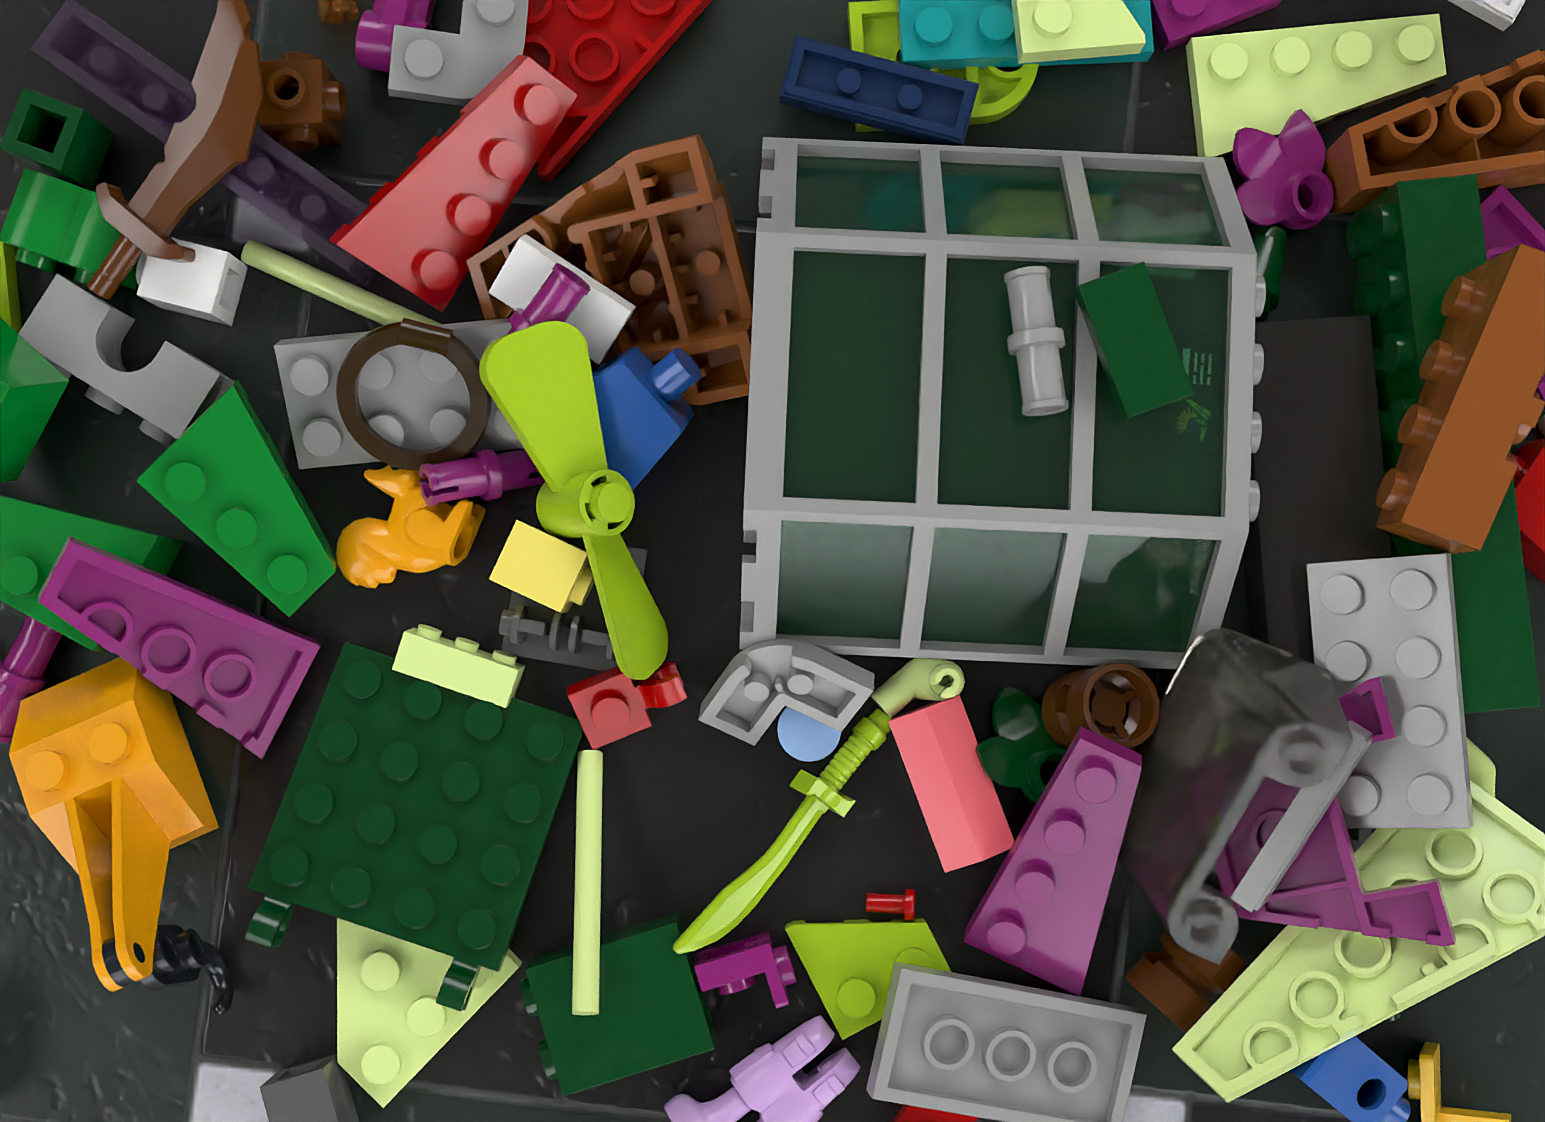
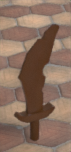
(196, 152)

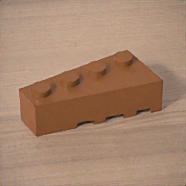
(1477, 127)
(1471, 406)

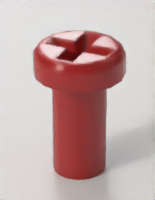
(892, 903)

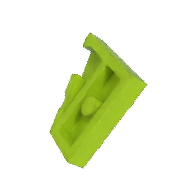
(855, 963)

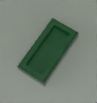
(1133, 341)

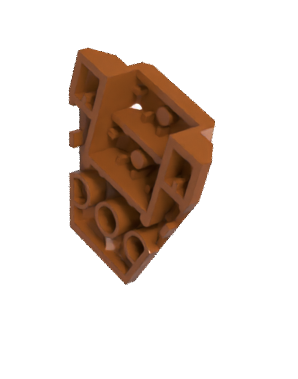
(665, 242)

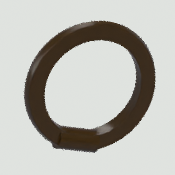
(426, 338)

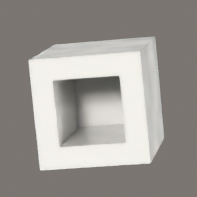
(201, 289)

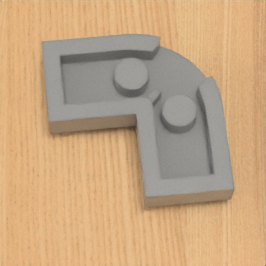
(457, 66)
(781, 675)

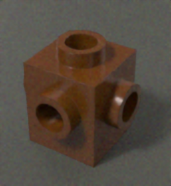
(302, 102)

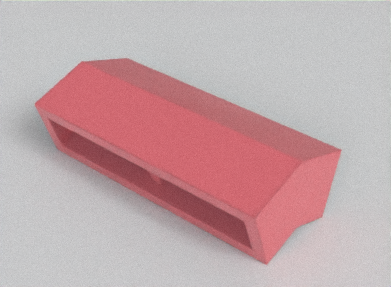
(951, 783)

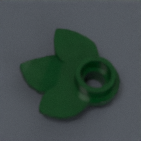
(1020, 744)

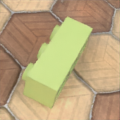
(458, 665)

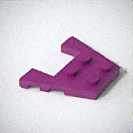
(1324, 878)

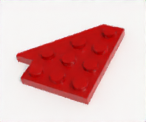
(601, 56)

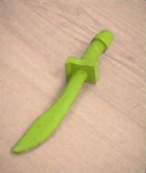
(822, 794)

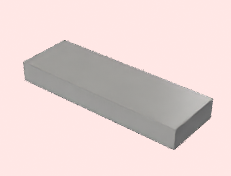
(1296, 828)

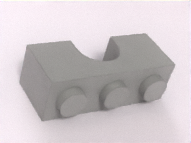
(84, 339)

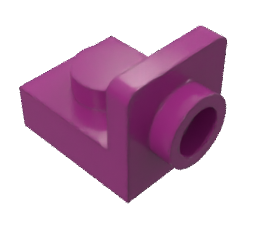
(735, 964)

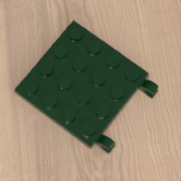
(416, 816)

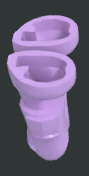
(774, 1082)

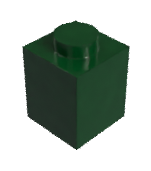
(57, 139)

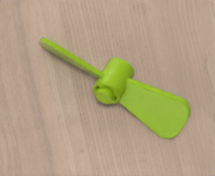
(550, 402)

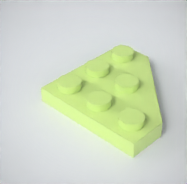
(389, 1006)

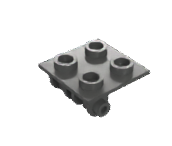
(563, 638)

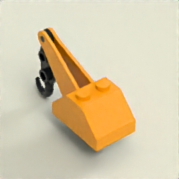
(113, 794)

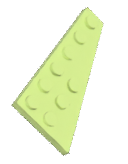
(1334, 983)

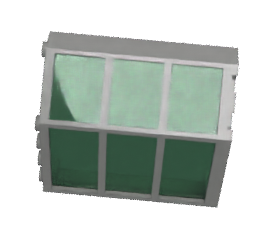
(888, 428)

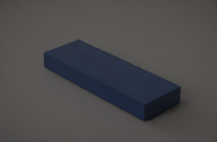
(878, 92)

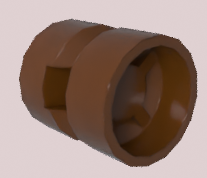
(1105, 699)
(1183, 981)

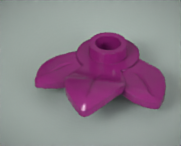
(1281, 172)

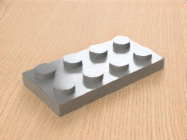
(403, 392)
(1399, 625)
(1003, 1049)

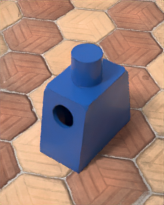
(642, 408)
(1357, 1083)

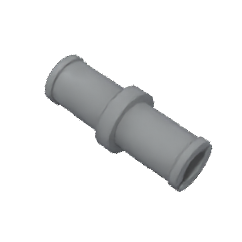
(1036, 341)

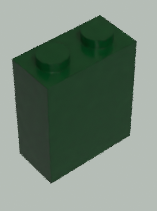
(646, 1008)

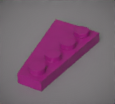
(200, 648)
(1059, 870)

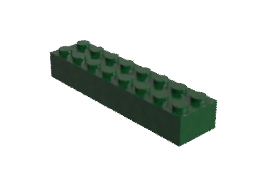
(1406, 256)

